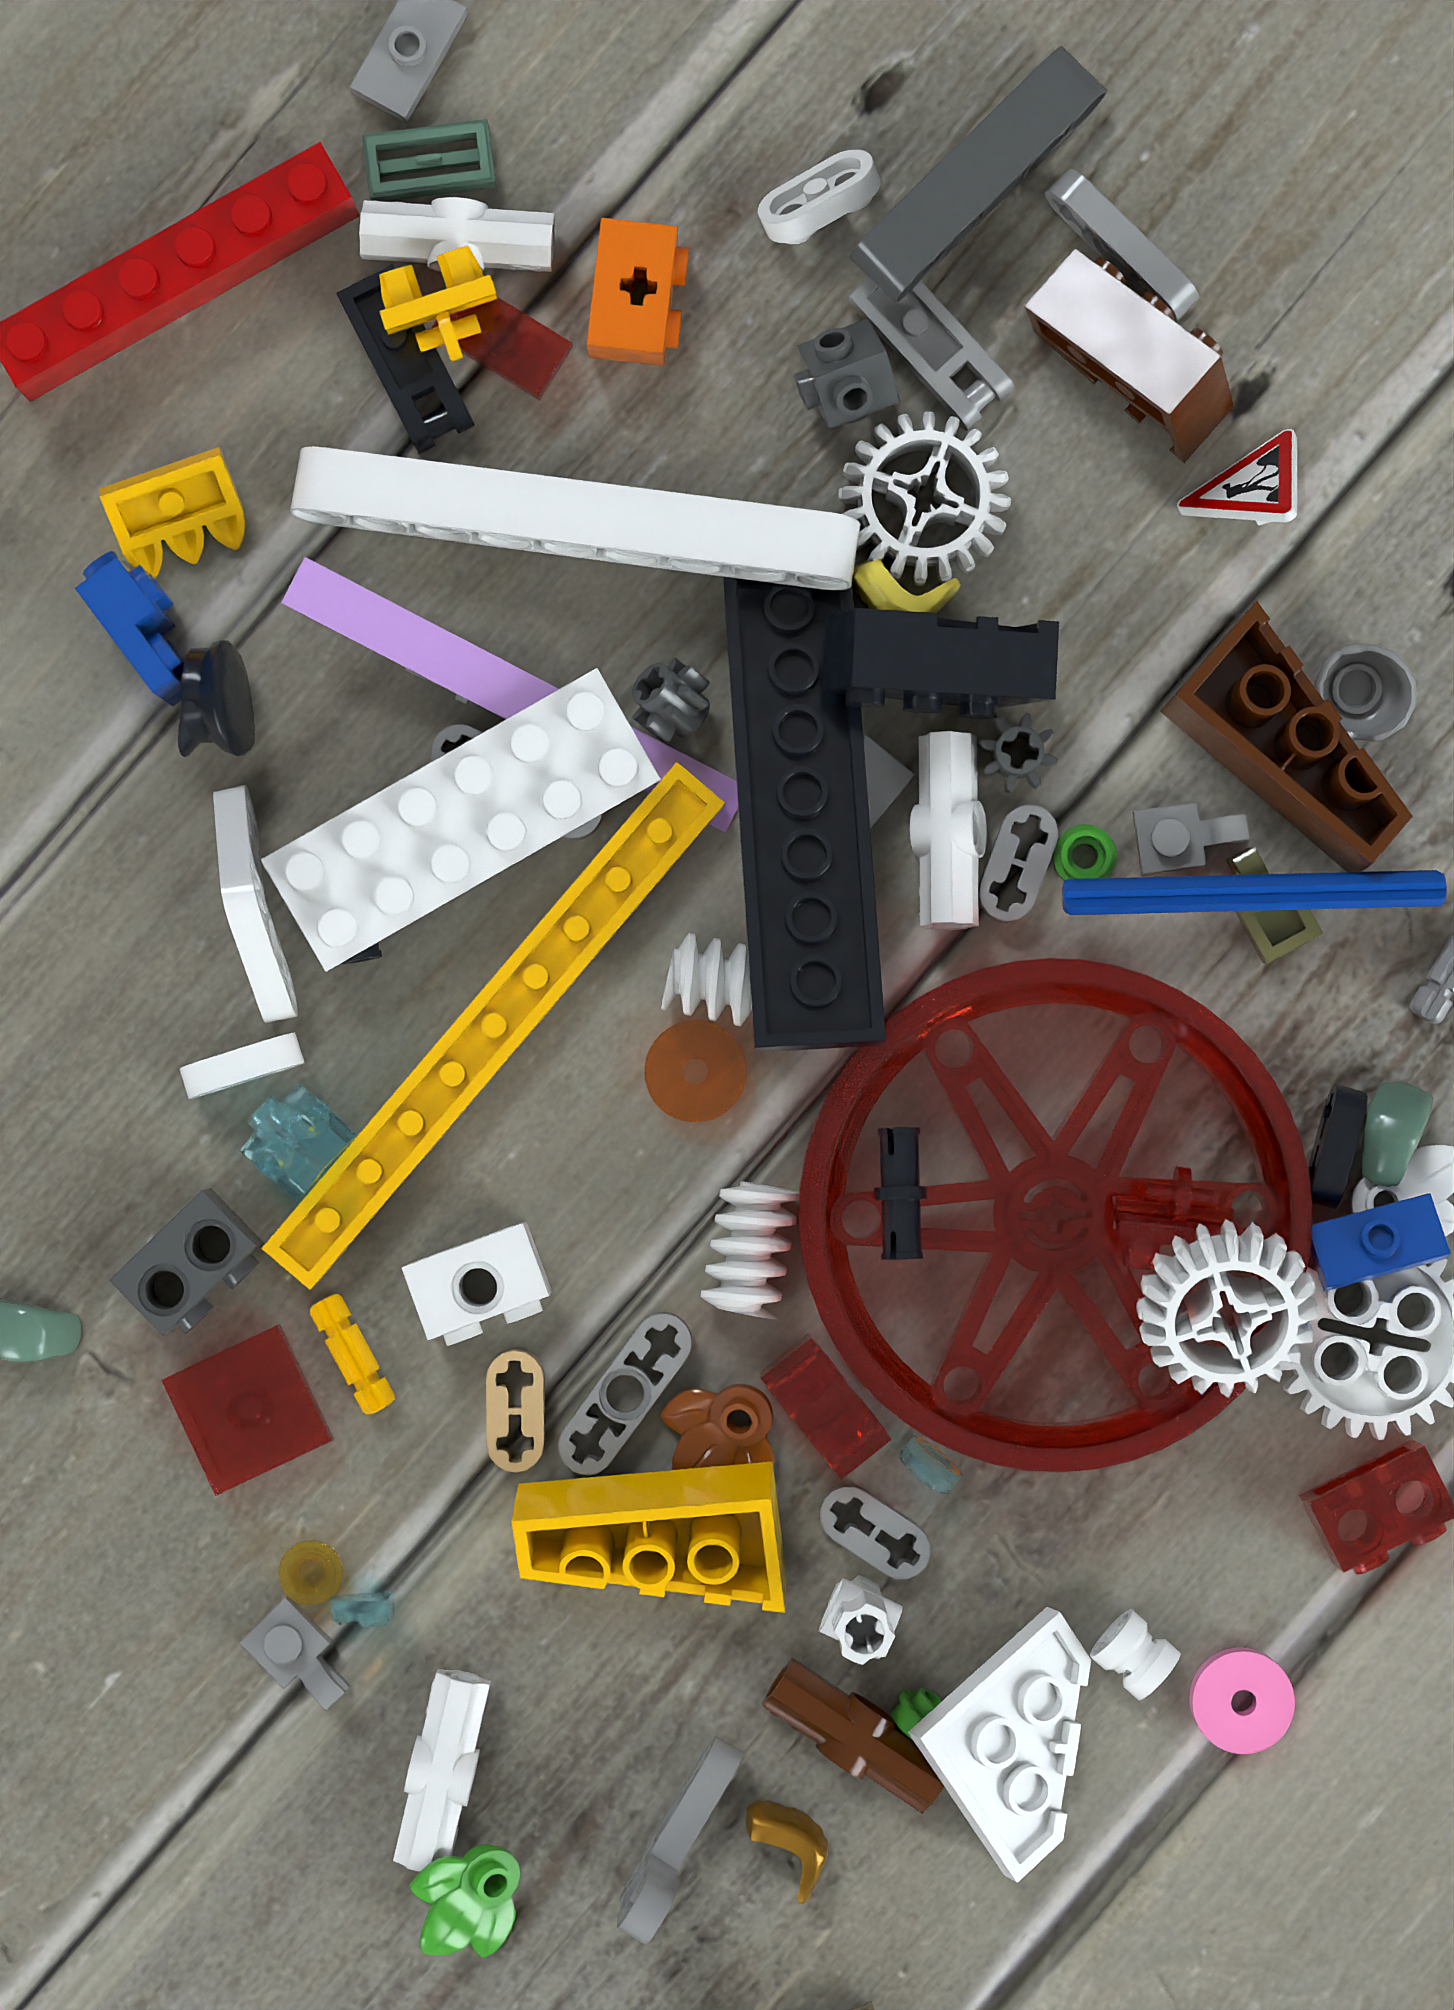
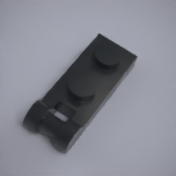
(403, 367)

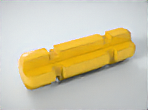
(352, 1354)

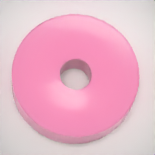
(1249, 1729)

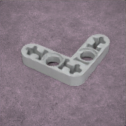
(654, 1879)

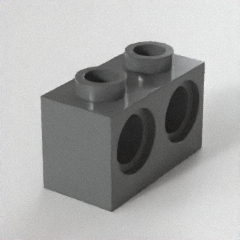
(178, 1250)

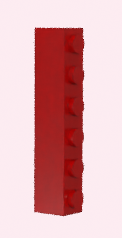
(174, 272)

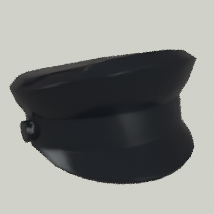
(216, 701)

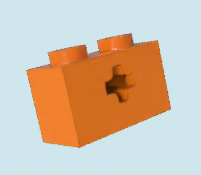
(626, 255)

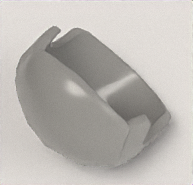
(1368, 690)

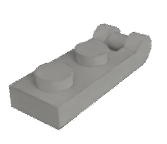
(934, 348)

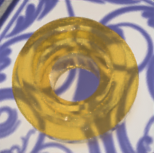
(298, 1588)

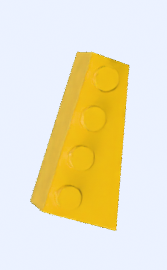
(658, 1532)

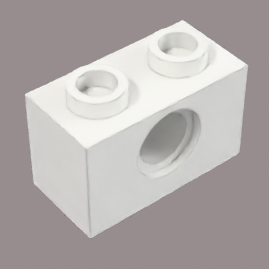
(439, 1292)

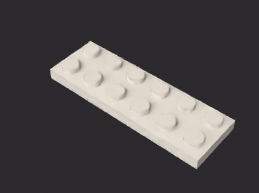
(460, 819)

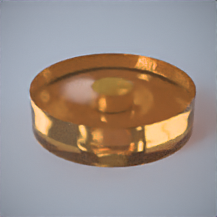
(665, 1071)

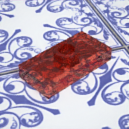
(514, 346)

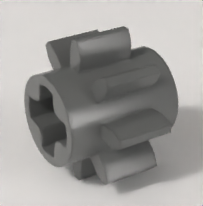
(670, 699)
(1033, 745)

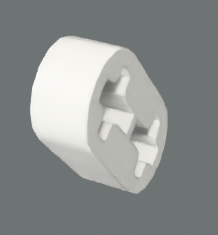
(241, 1065)

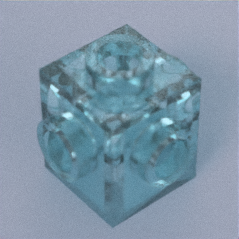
(296, 1140)

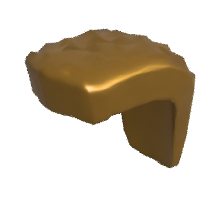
(792, 1831)

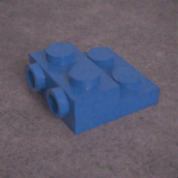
(134, 615)

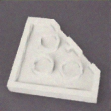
(1011, 1742)

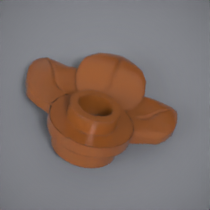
(711, 1436)

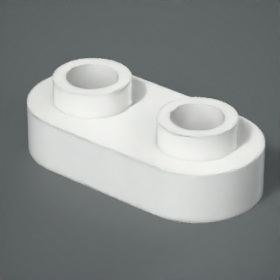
(819, 196)

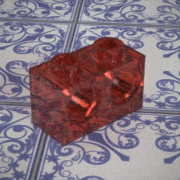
(825, 1406)
(1374, 1491)

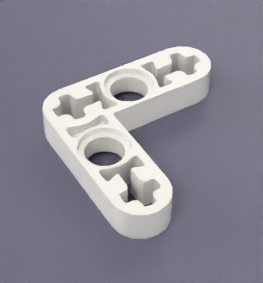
(246, 905)

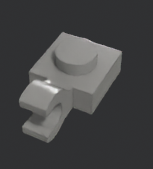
(1176, 838)
(290, 1646)

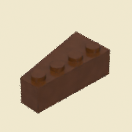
(1287, 743)

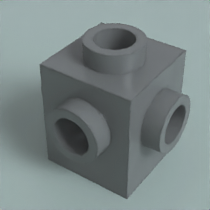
(846, 374)

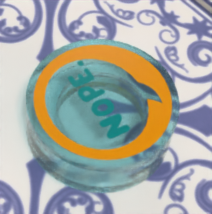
(930, 1465)

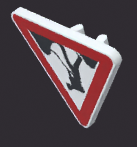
(1253, 488)

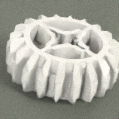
(952, 509)
(1283, 1292)

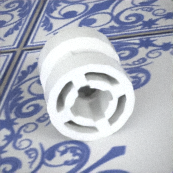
(1130, 1650)

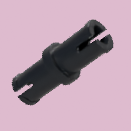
(900, 1193)

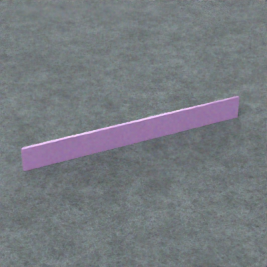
(458, 663)

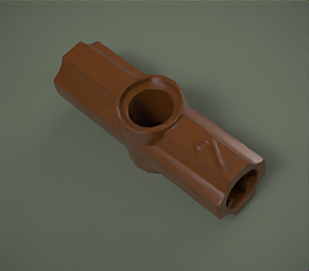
(853, 1734)

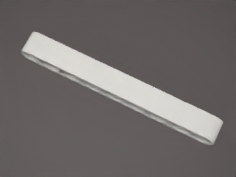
(576, 518)

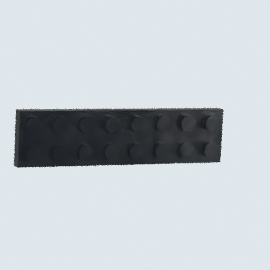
(801, 825)

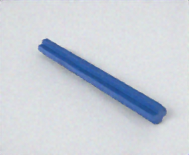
(1254, 892)

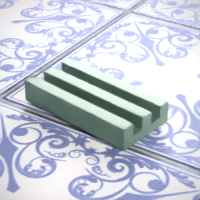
(429, 185)

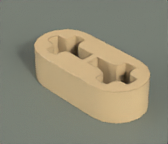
(531, 1410)

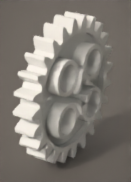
(1361, 1388)

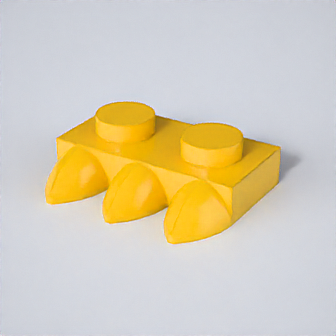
(173, 507)

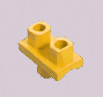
(464, 290)

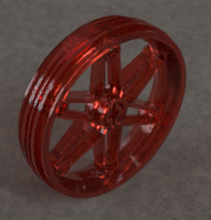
(1144, 1001)

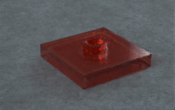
(247, 1409)

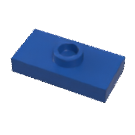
(1378, 1242)

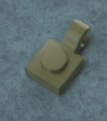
(1272, 931)

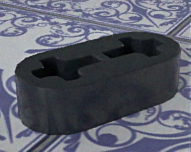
(1336, 1144)

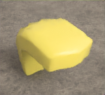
(883, 592)

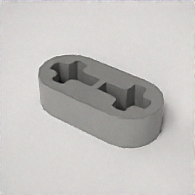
(1032, 869)
(865, 1543)

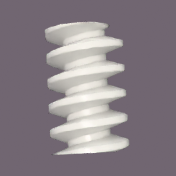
(709, 979)
(750, 1249)

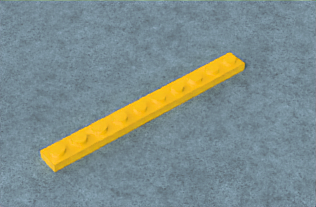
(493, 1026)

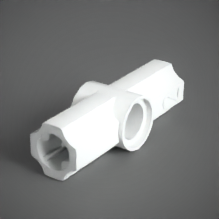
(424, 231)
(948, 830)
(860, 1619)
(442, 1768)

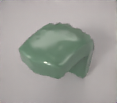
(1393, 1131)
(36, 1332)

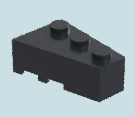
(938, 661)

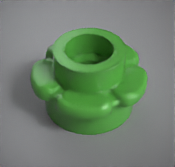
(913, 1707)

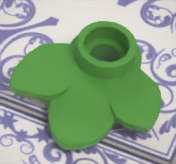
(463, 1906)

